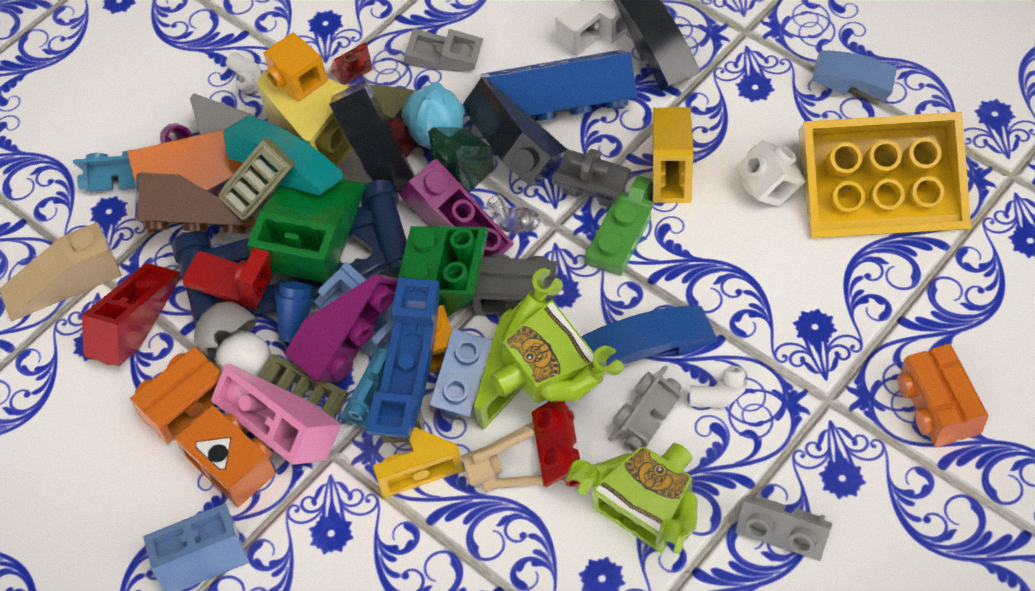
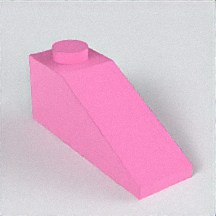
(276, 416)

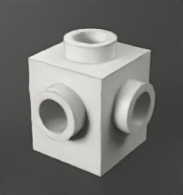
(770, 173)

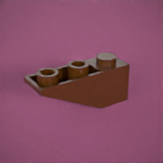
(177, 200)

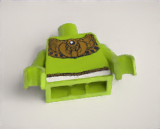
(547, 352)
(643, 494)

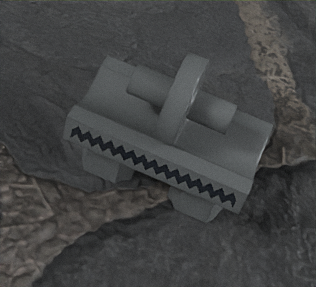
(591, 176)

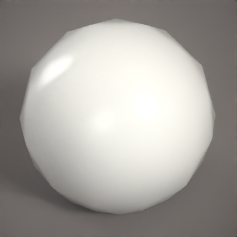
(243, 351)

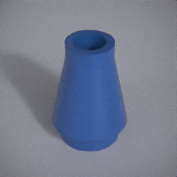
(292, 307)

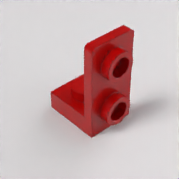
(229, 280)

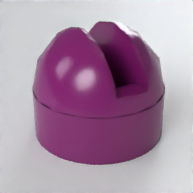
(177, 129)

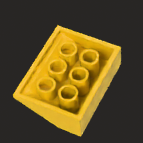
(885, 175)

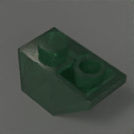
(462, 155)

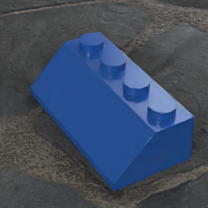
(569, 84)

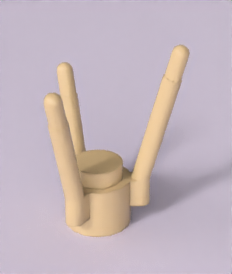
(484, 463)

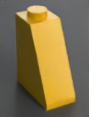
(672, 155)

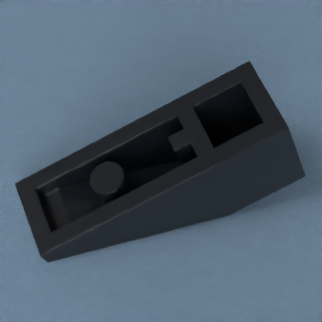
(512, 133)
(371, 134)

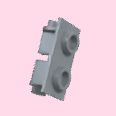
(654, 395)
(771, 524)

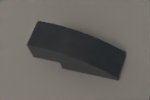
(658, 41)

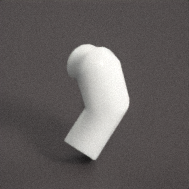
(247, 70)

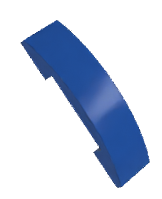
(654, 333)
(407, 360)

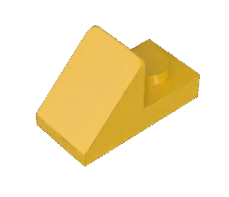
(429, 461)

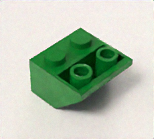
(446, 256)

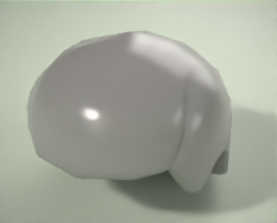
(218, 323)

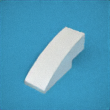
(588, 22)

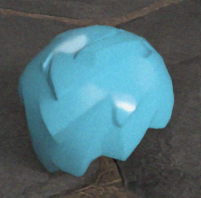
(431, 108)

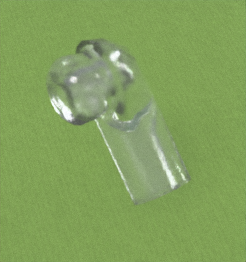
(512, 219)

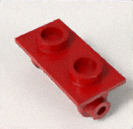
(555, 441)

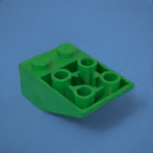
(307, 230)

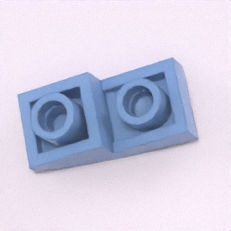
(846, 70)

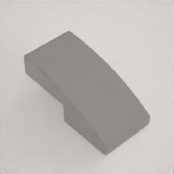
(450, 53)

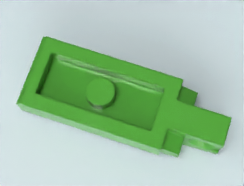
(622, 229)

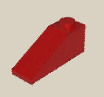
(125, 316)

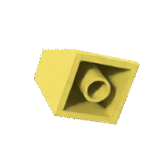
(309, 118)

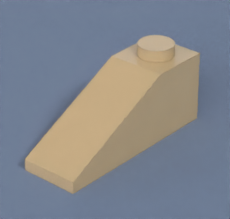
(60, 272)

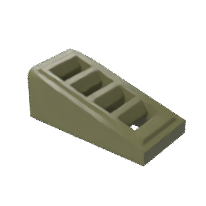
(240, 195)
(284, 373)

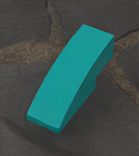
(312, 171)

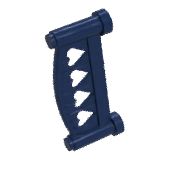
(374, 226)

